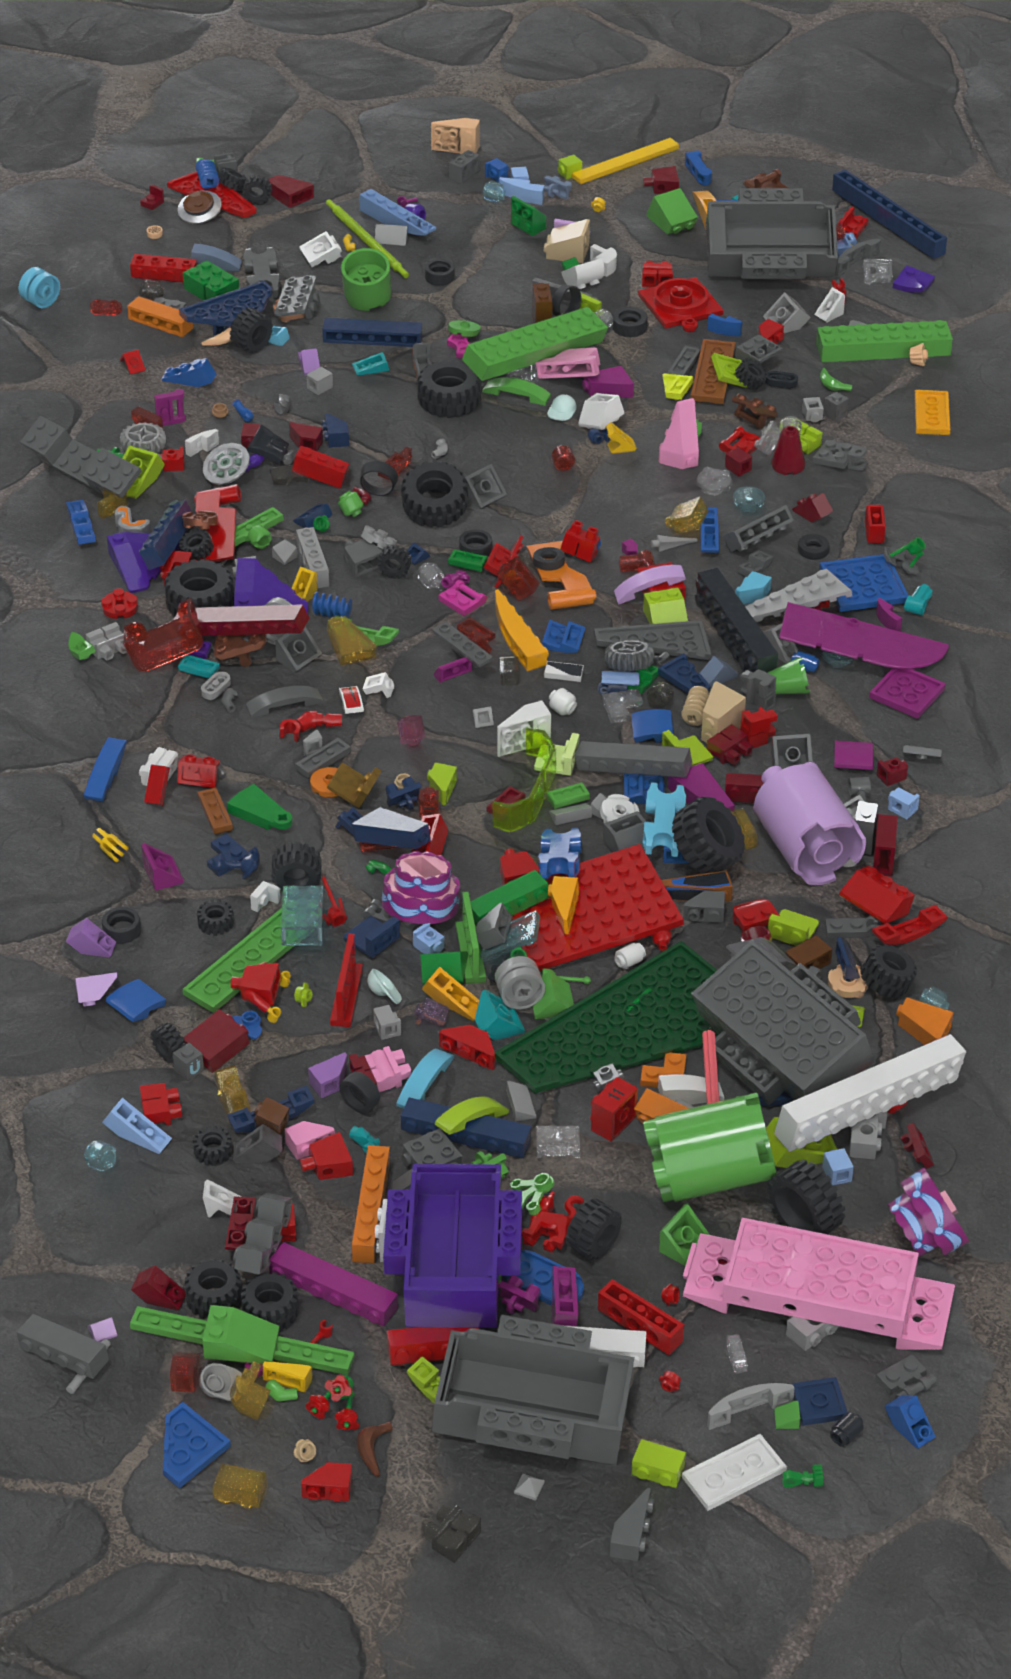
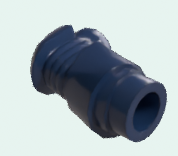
(604, 689)

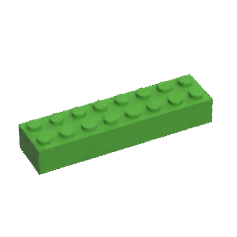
(882, 340)

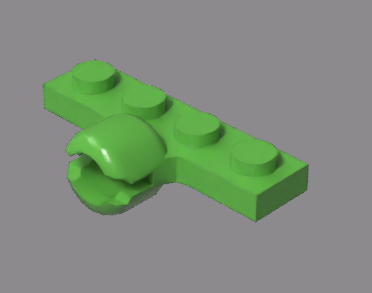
(256, 528)

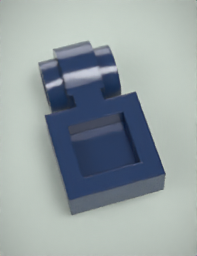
(597, 436)

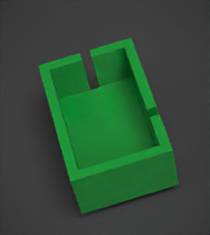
(209, 281)

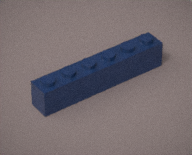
(371, 332)
(165, 535)
(483, 1132)

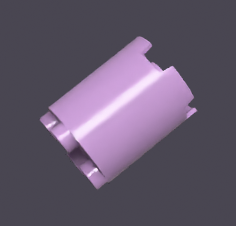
(808, 822)

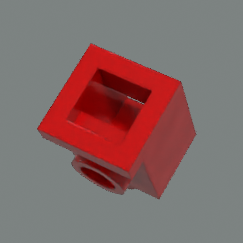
(173, 459)

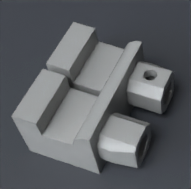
(107, 641)

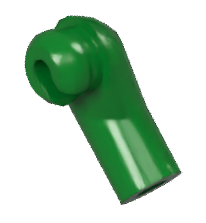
(381, 866)

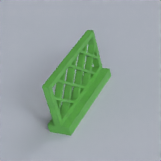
(468, 942)

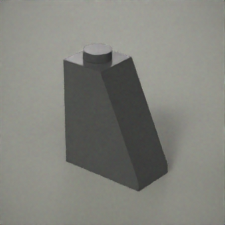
(866, 819)

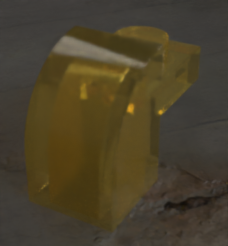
(110, 503)
(230, 1092)
(248, 1396)

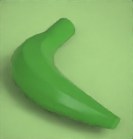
(833, 384)

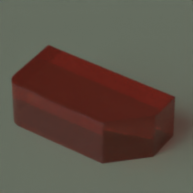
(142, 416)

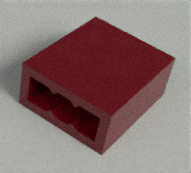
(885, 844)
(218, 1039)

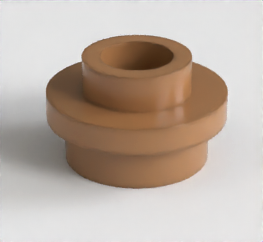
(220, 410)

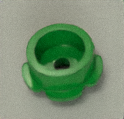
(321, 523)

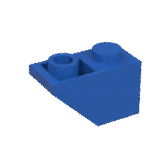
(910, 1419)

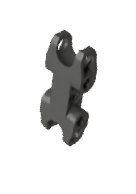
(261, 266)

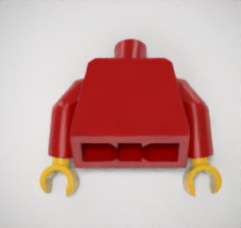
(260, 986)

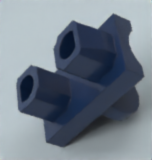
(404, 796)

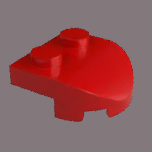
(753, 913)

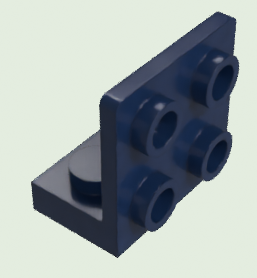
(374, 936)

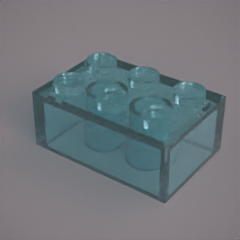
(302, 915)

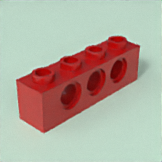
(640, 1315)

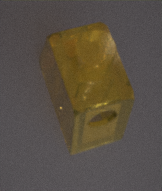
(687, 515)

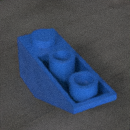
(192, 374)

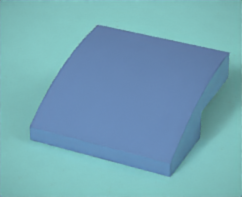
(619, 678)

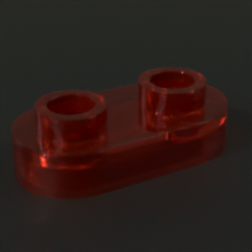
(105, 307)

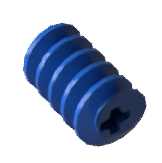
(207, 173)
(331, 607)

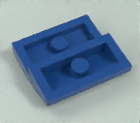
(563, 637)
(651, 724)
(637, 786)
(135, 1000)

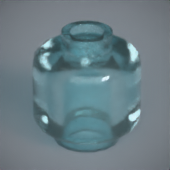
(493, 191)
(935, 997)
(100, 1155)

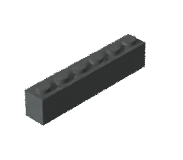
(633, 759)

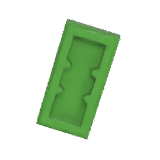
(568, 795)

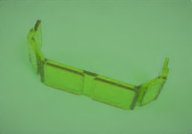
(518, 814)

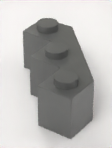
(263, 1233)

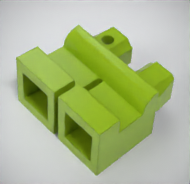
(810, 438)

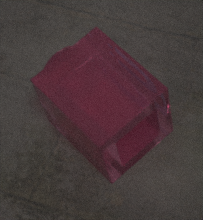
(411, 729)

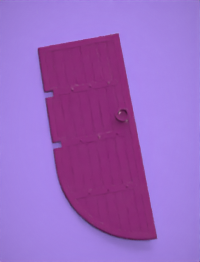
(858, 639)

